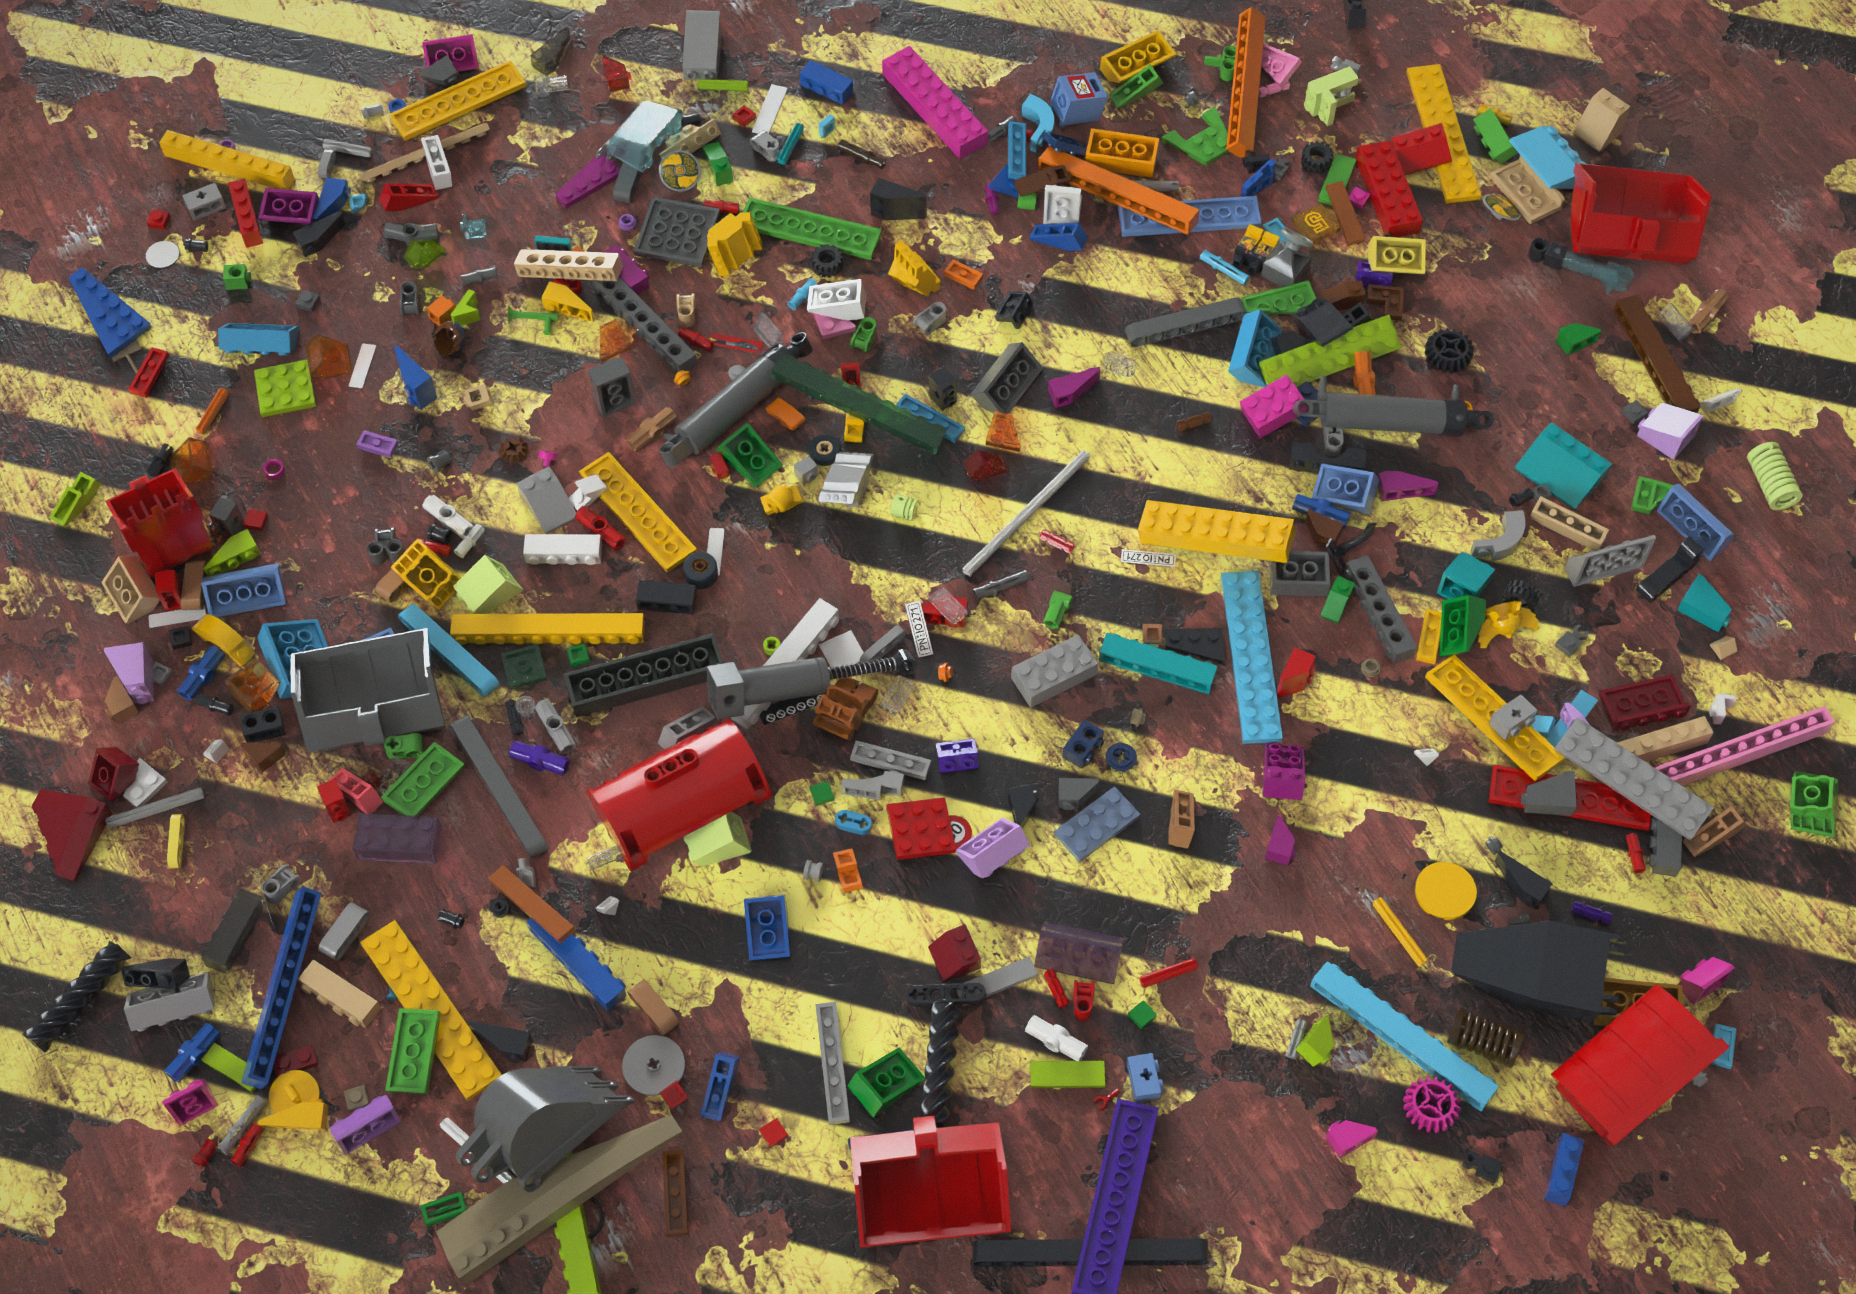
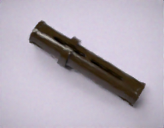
(867, 156)

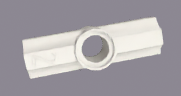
(441, 511)
(1056, 1038)

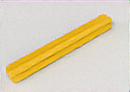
(1400, 932)

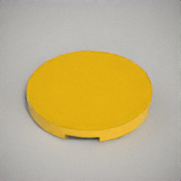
(1445, 890)

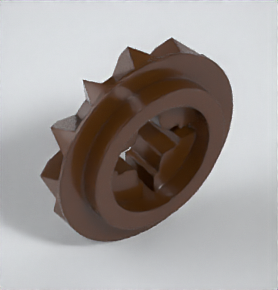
(509, 455)

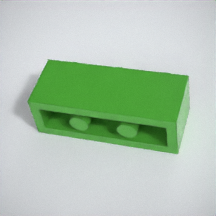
(1494, 136)

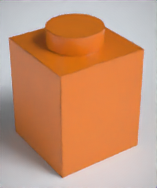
(441, 310)

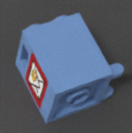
(1078, 99)

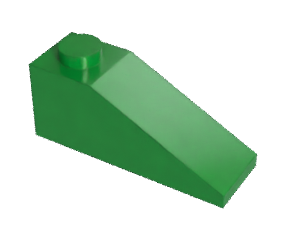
(718, 163)

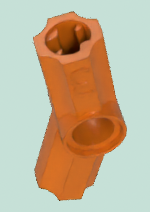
(1364, 376)

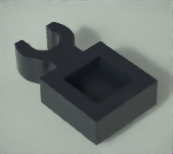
(1486, 1167)

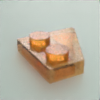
(1003, 432)

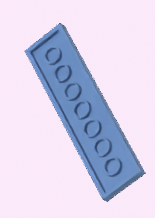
(1213, 216)

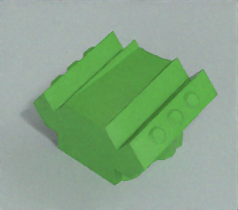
(1814, 803)

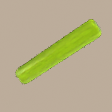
(734, 85)

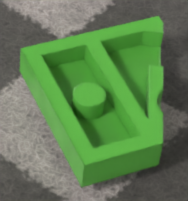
(1649, 494)

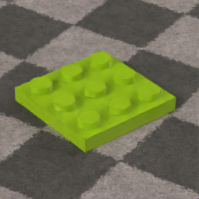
(284, 388)

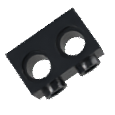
(263, 729)

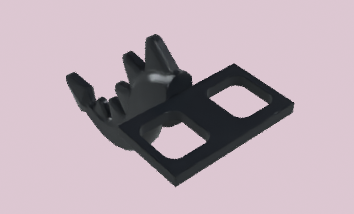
(1343, 548)

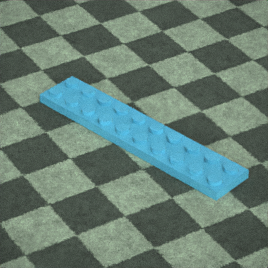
(1251, 657)

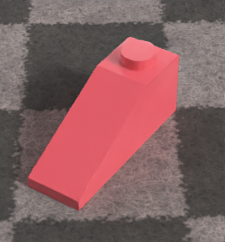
(357, 791)

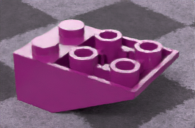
(1283, 771)

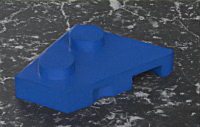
(1260, 180)
(1004, 184)

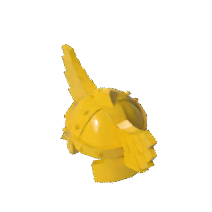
(1505, 620)

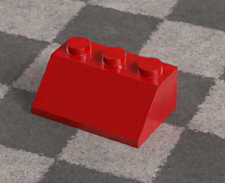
(1422, 149)

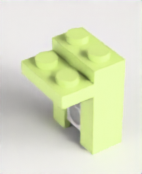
(1329, 93)

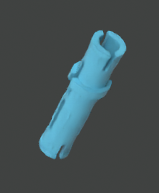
(1220, 264)

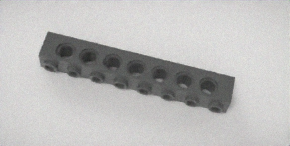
(646, 324)

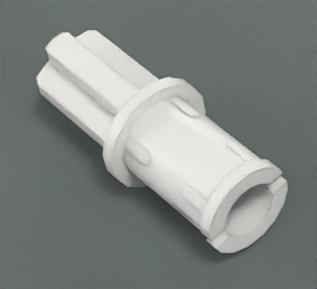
(469, 541)

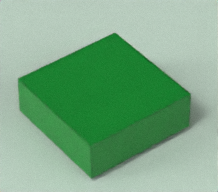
(578, 655)
(821, 793)
(1142, 1014)

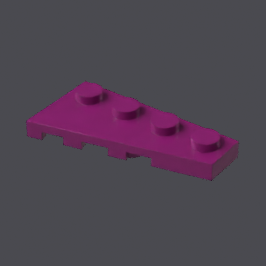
(588, 180)

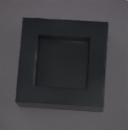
(180, 637)

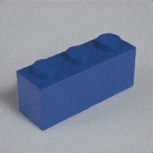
(826, 82)
(1564, 1169)

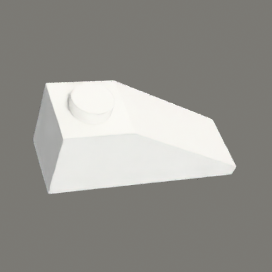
(437, 162)

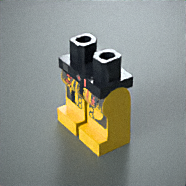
(1254, 249)

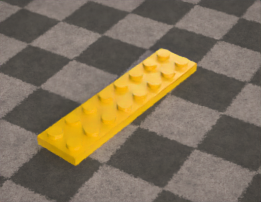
(457, 100)
(640, 513)
(1478, 704)

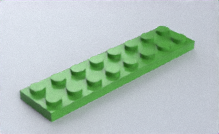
(813, 228)

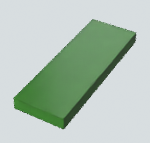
(1339, 171)

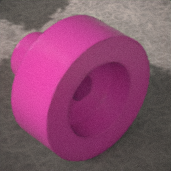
(547, 456)

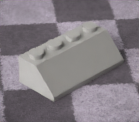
(162, 1005)

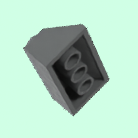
(1007, 379)

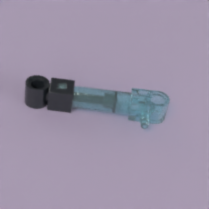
(1557, 256)

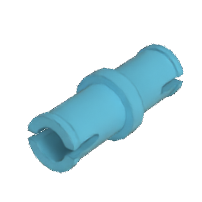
(801, 294)

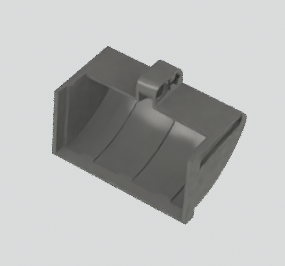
(365, 691)

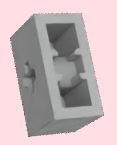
(204, 201)
(1513, 717)

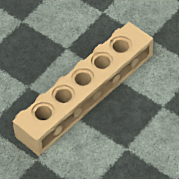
(568, 265)

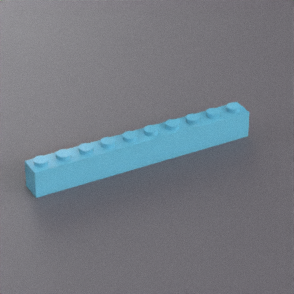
(1404, 1035)

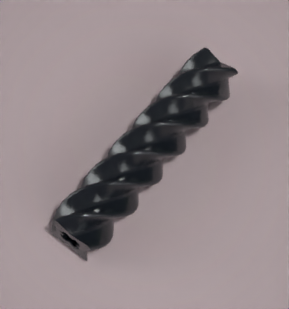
(77, 994)
(938, 1068)

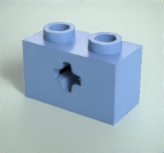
(1143, 1089)

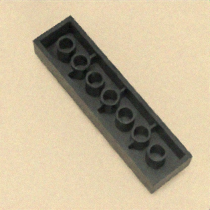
(642, 675)

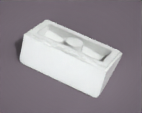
(1720, 400)

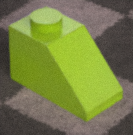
(1317, 1043)

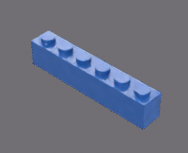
(583, 966)

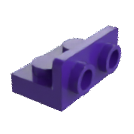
(1368, 276)
(957, 755)

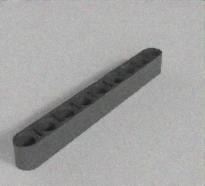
(499, 787)

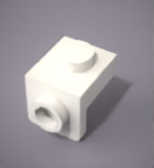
(1718, 706)

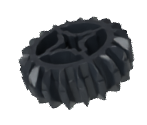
(1448, 356)

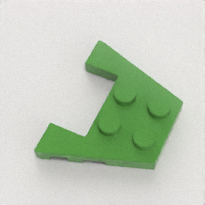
(1206, 145)

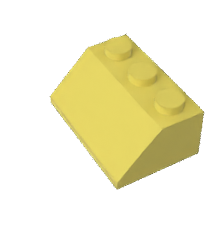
(1397, 255)

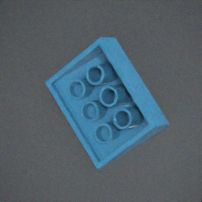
(286, 638)

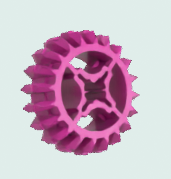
(1445, 1095)

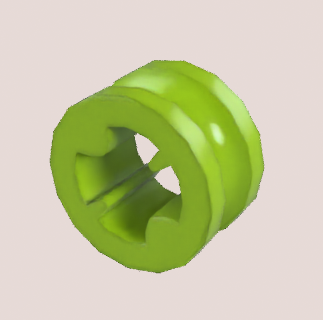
(770, 640)

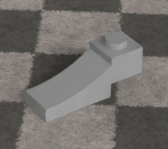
(873, 788)

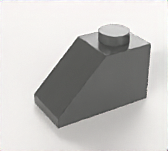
(441, 72)
(1075, 791)

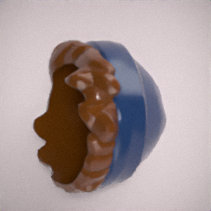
(449, 338)

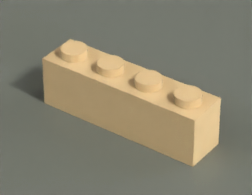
(1569, 524)
(339, 994)

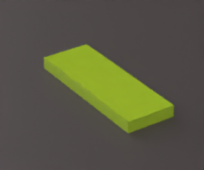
(1067, 1074)

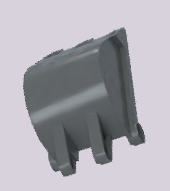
(536, 1119)

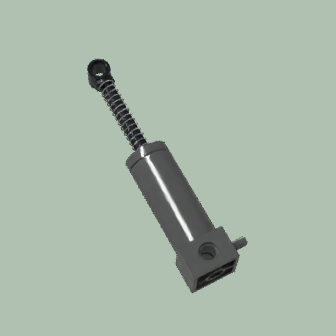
(733, 688)

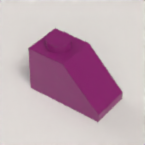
(1281, 844)

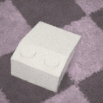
(838, 300)

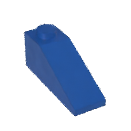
(332, 198)
(1061, 235)
(720, 1085)

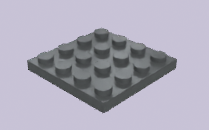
(676, 232)

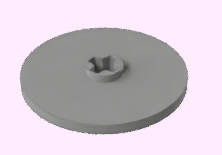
(655, 1049)

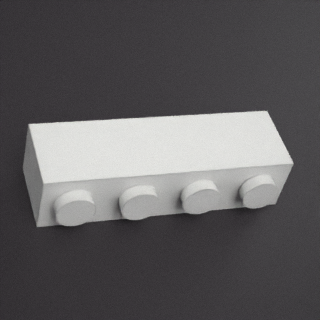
(562, 549)

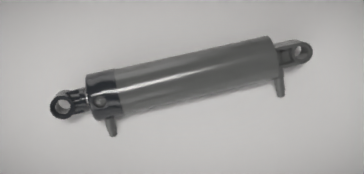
(730, 403)
(1393, 413)

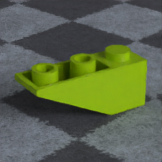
(233, 553)

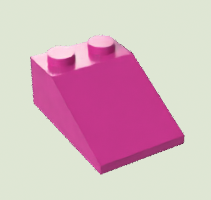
(190, 1102)

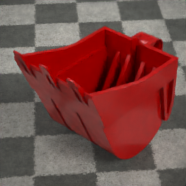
(160, 521)

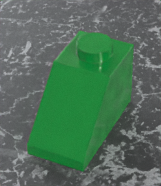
(1577, 337)
(1337, 599)

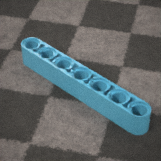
(450, 651)

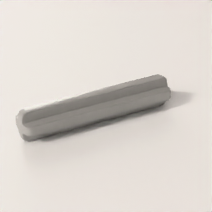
(347, 148)

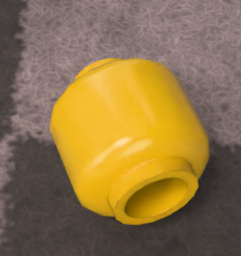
(780, 498)

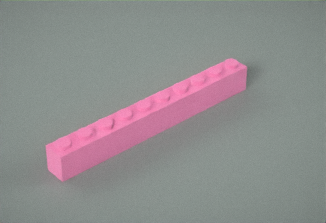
(1748, 747)

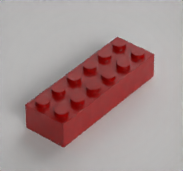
(1388, 189)

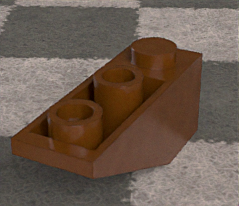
(1037, 181)

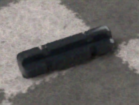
(514, 717)

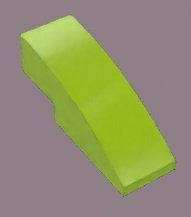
(75, 499)

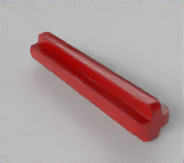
(1168, 972)

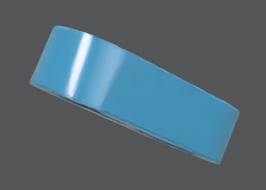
(853, 822)

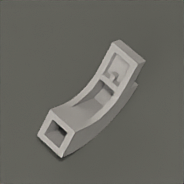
(1503, 546)

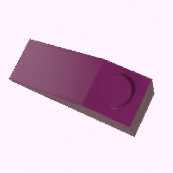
(1401, 485)

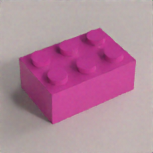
(1272, 406)

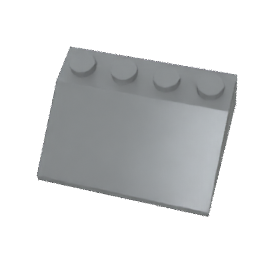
(1609, 561)

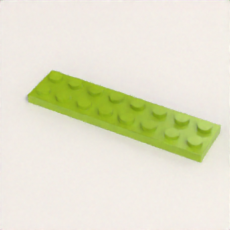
(1314, 361)

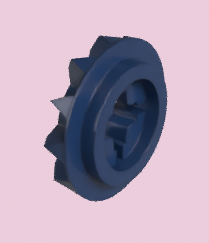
(1115, 751)

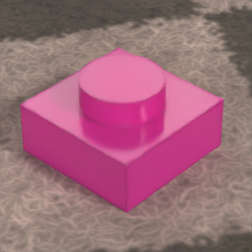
(1359, 198)

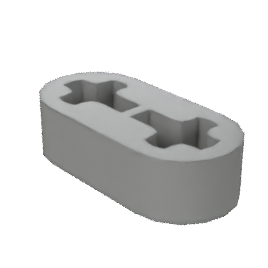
(326, 164)

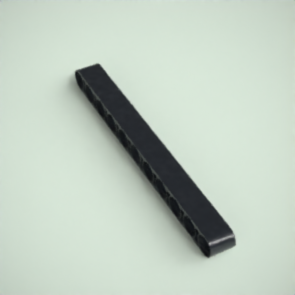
(1067, 1252)

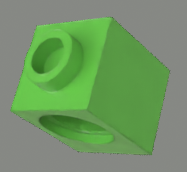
(236, 276)

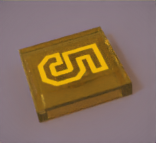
(1316, 223)

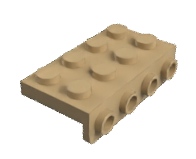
(1527, 191)

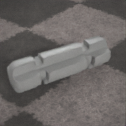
(1296, 1038)

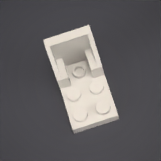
(1062, 204)

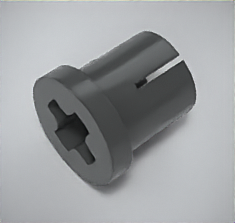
(439, 460)

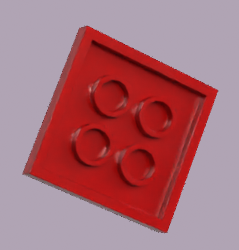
(921, 828)

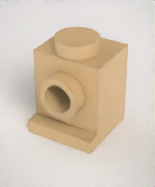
(479, 391)

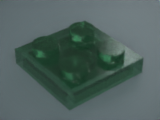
(524, 666)

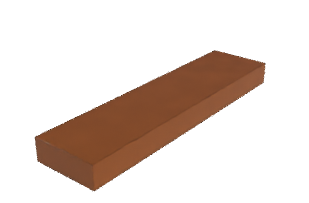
(1345, 213)

